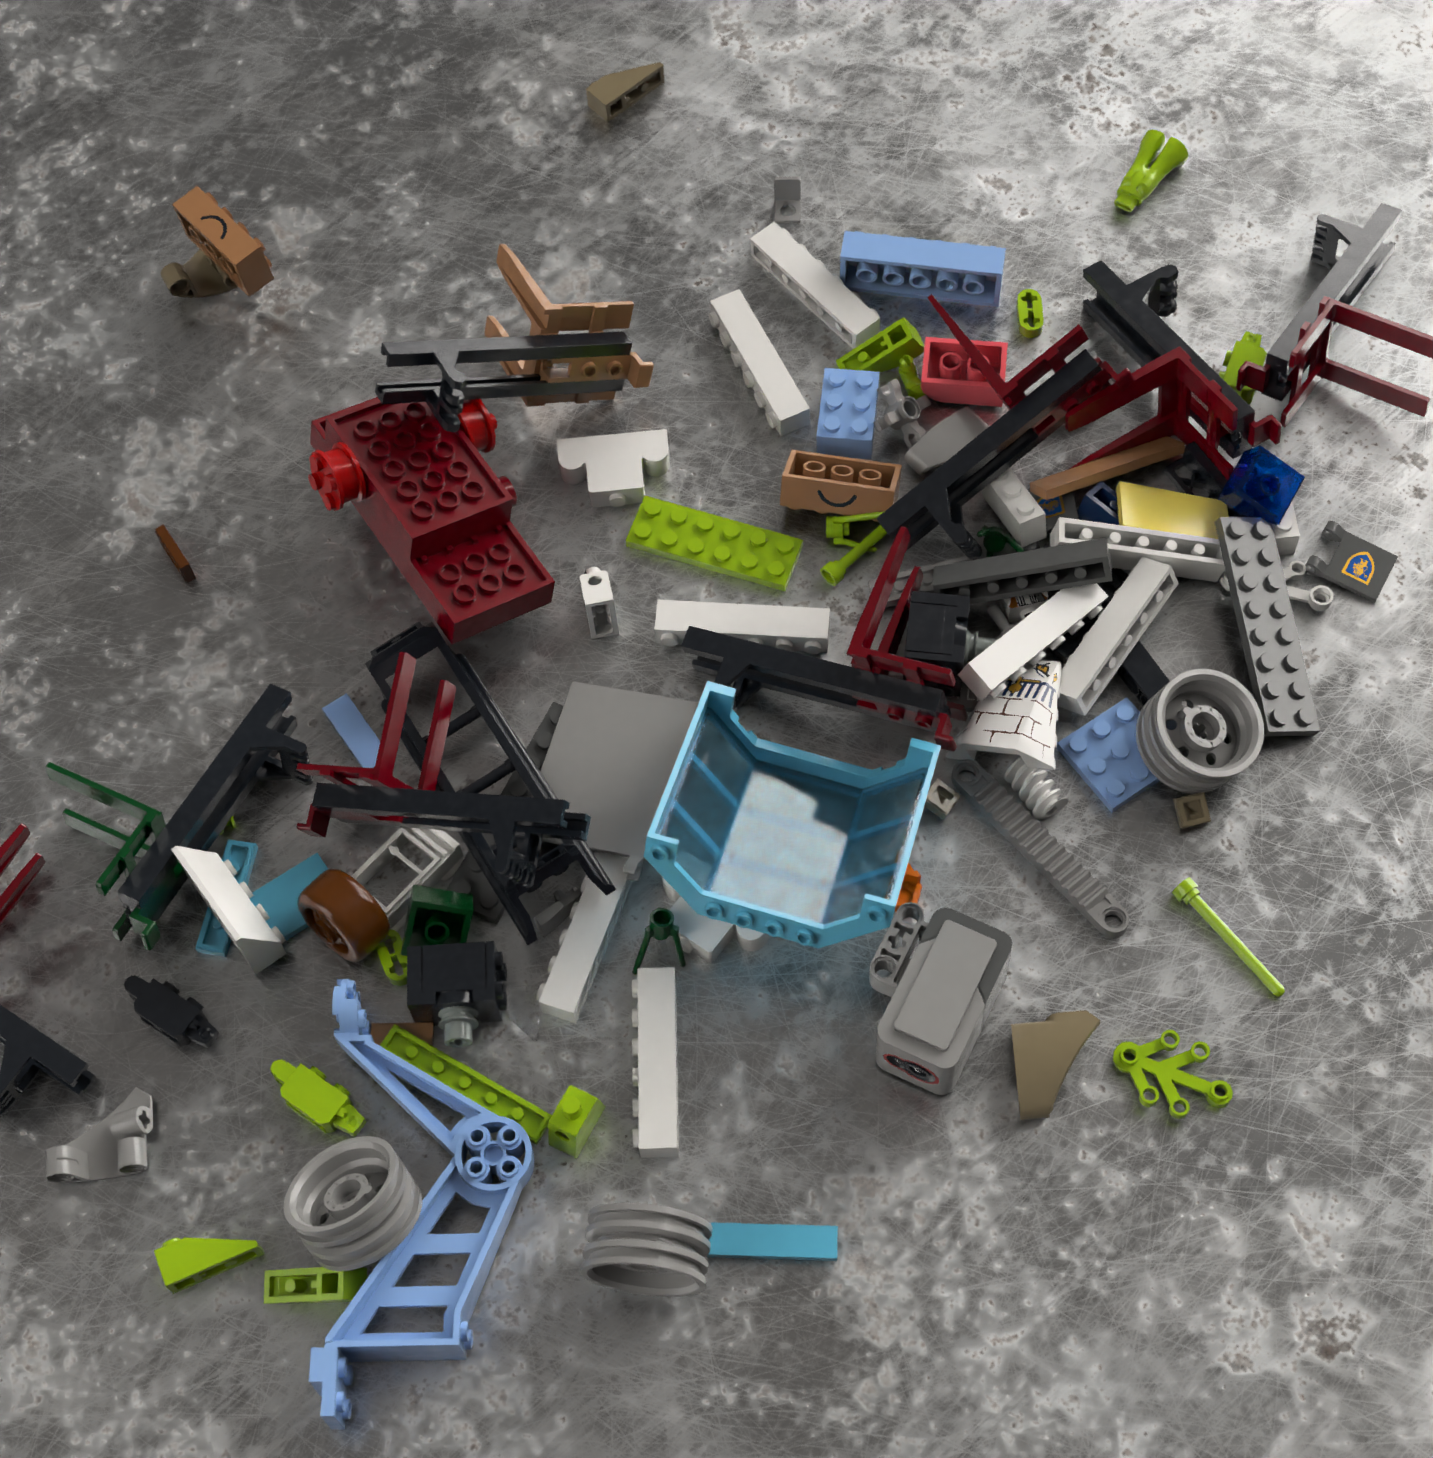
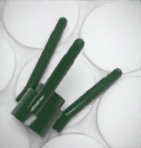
(995, 540)
(660, 927)

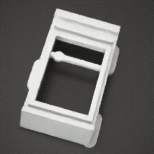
(435, 843)

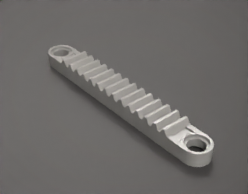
(1040, 848)

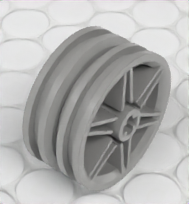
(1214, 709)
(353, 1203)
(646, 1249)

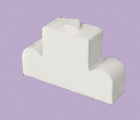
(614, 464)
(708, 936)

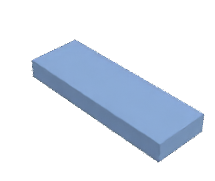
(353, 730)

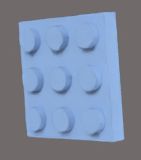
(1108, 756)

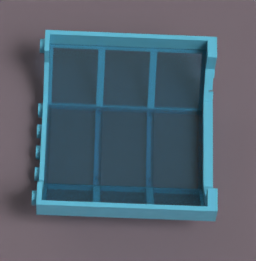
(785, 833)

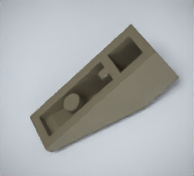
(623, 89)

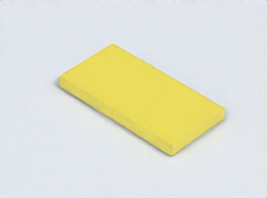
(1168, 510)

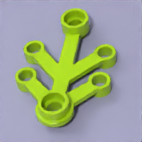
(1167, 1073)

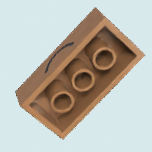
(224, 240)
(838, 484)

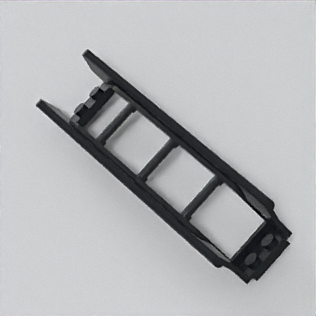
(419, 641)

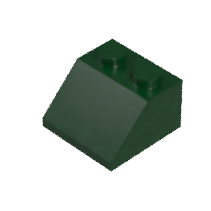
(436, 917)

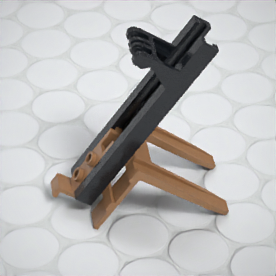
(595, 359)

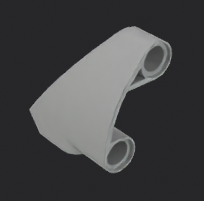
(944, 441)
(109, 1149)

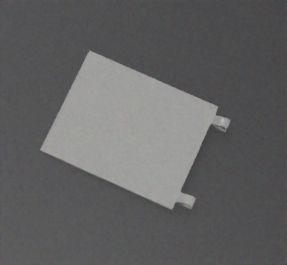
(615, 762)

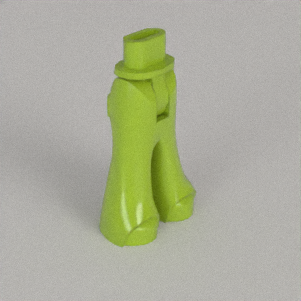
(1140, 180)

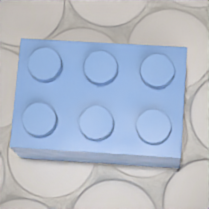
(848, 413)

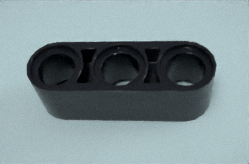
(1142, 674)

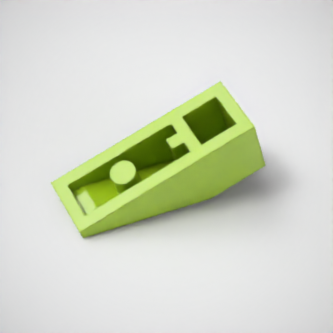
(884, 349)
(197, 1259)
(312, 1285)

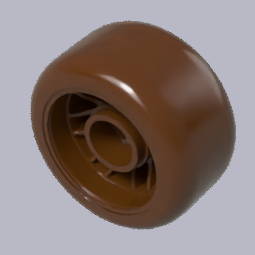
(343, 915)

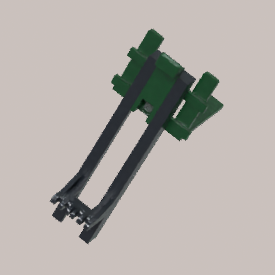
(199, 819)

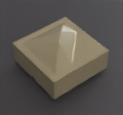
(941, 799)
(1192, 810)

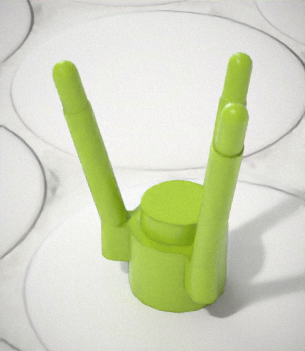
(839, 526)

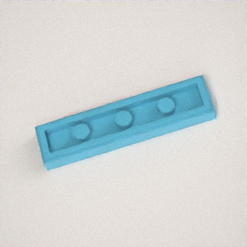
(213, 937)
(773, 1241)

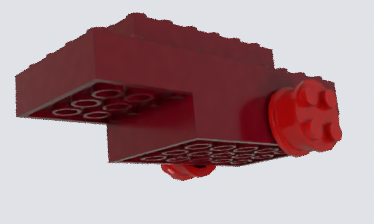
(433, 508)

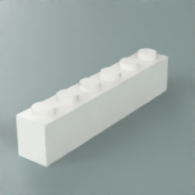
(814, 285)
(759, 362)
(1187, 554)
(769, 625)
(1115, 634)
(1030, 638)
(584, 942)
(657, 1063)

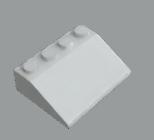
(232, 906)

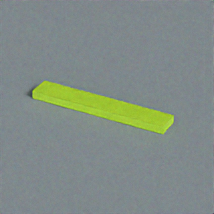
(467, 1081)

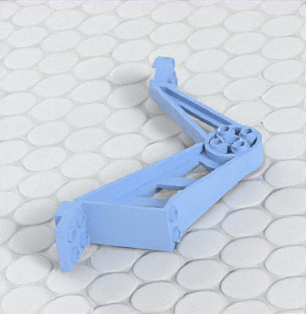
(470, 1180)

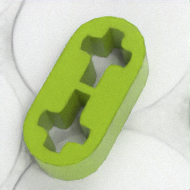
(1025, 313)
(388, 959)

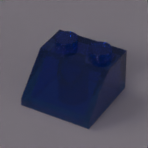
(1261, 486)

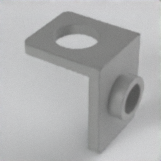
(787, 195)

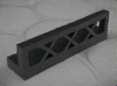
(1202, 469)

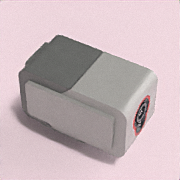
(937, 994)

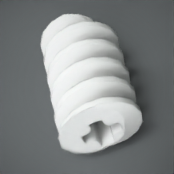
(1035, 790)

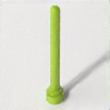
(834, 571)
(1188, 893)

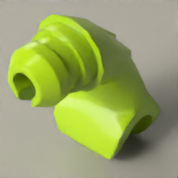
(910, 377)

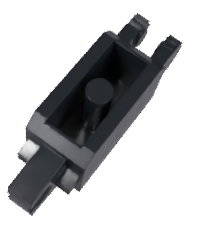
(170, 1013)

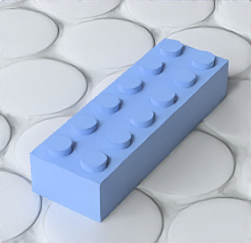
(922, 268)

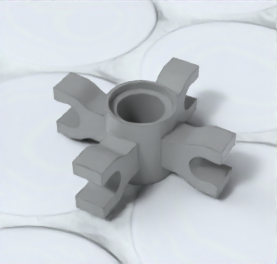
(902, 412)

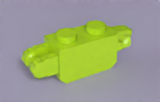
(1245, 350)
(316, 1099)

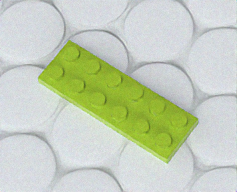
(714, 543)

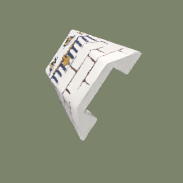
(1017, 719)

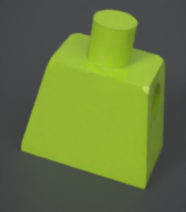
(576, 1119)

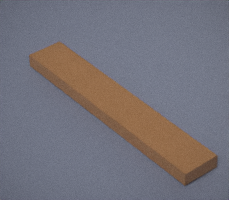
(1107, 467)

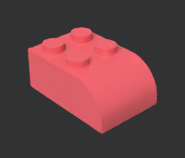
(953, 376)

